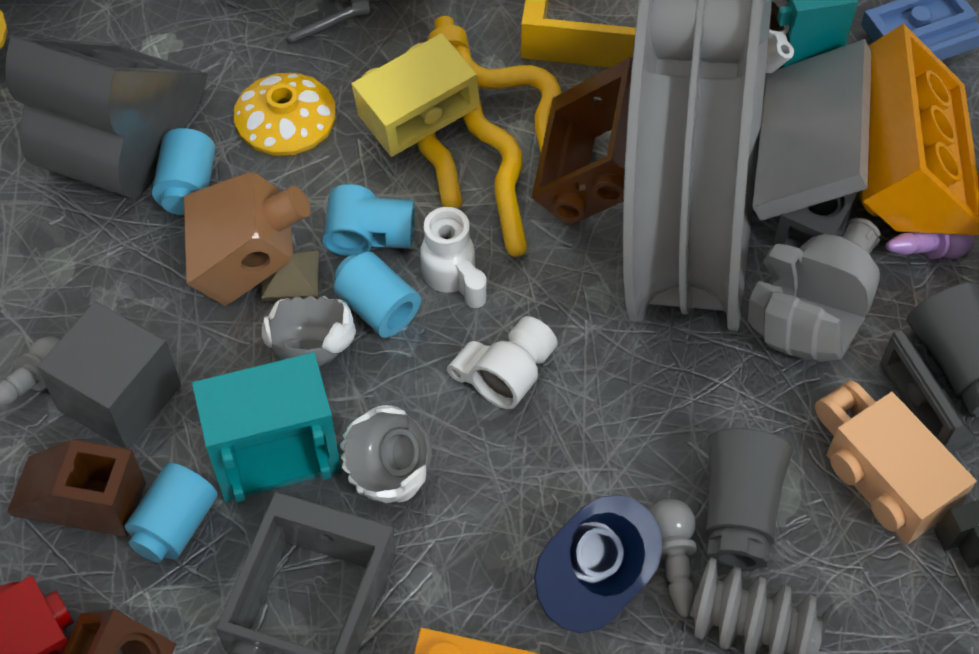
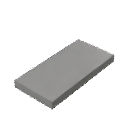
(814, 131)

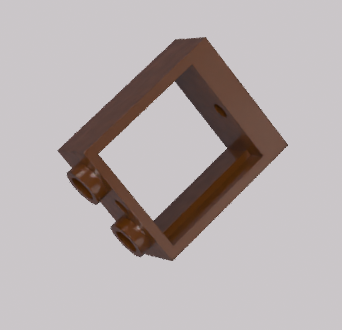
(564, 177)

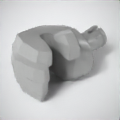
(817, 293)

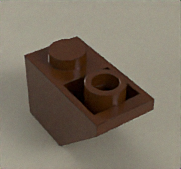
(80, 487)

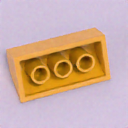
(919, 141)

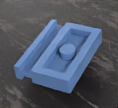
(942, 25)

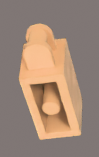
(892, 460)

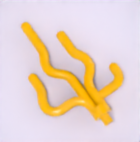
(492, 135)

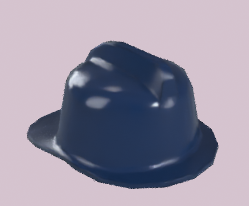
(597, 563)

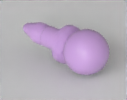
(932, 245)

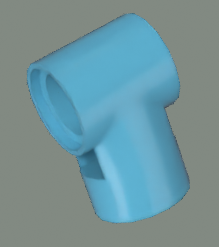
(362, 221)

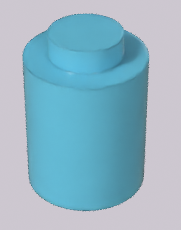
(182, 167)
(376, 293)
(170, 513)

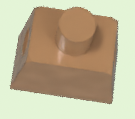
(239, 234)

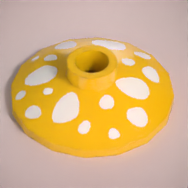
(284, 114)

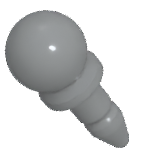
(27, 374)
(677, 528)

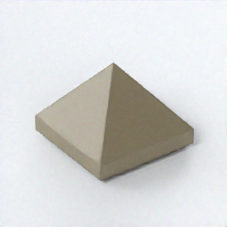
(295, 279)

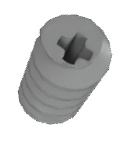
(755, 615)

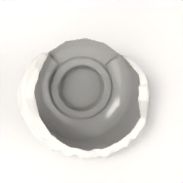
(307, 327)
(386, 454)

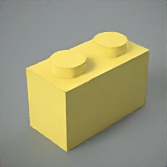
(416, 94)

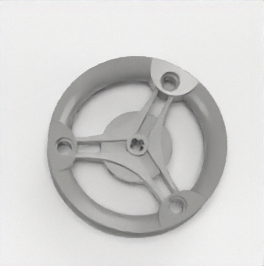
(692, 153)

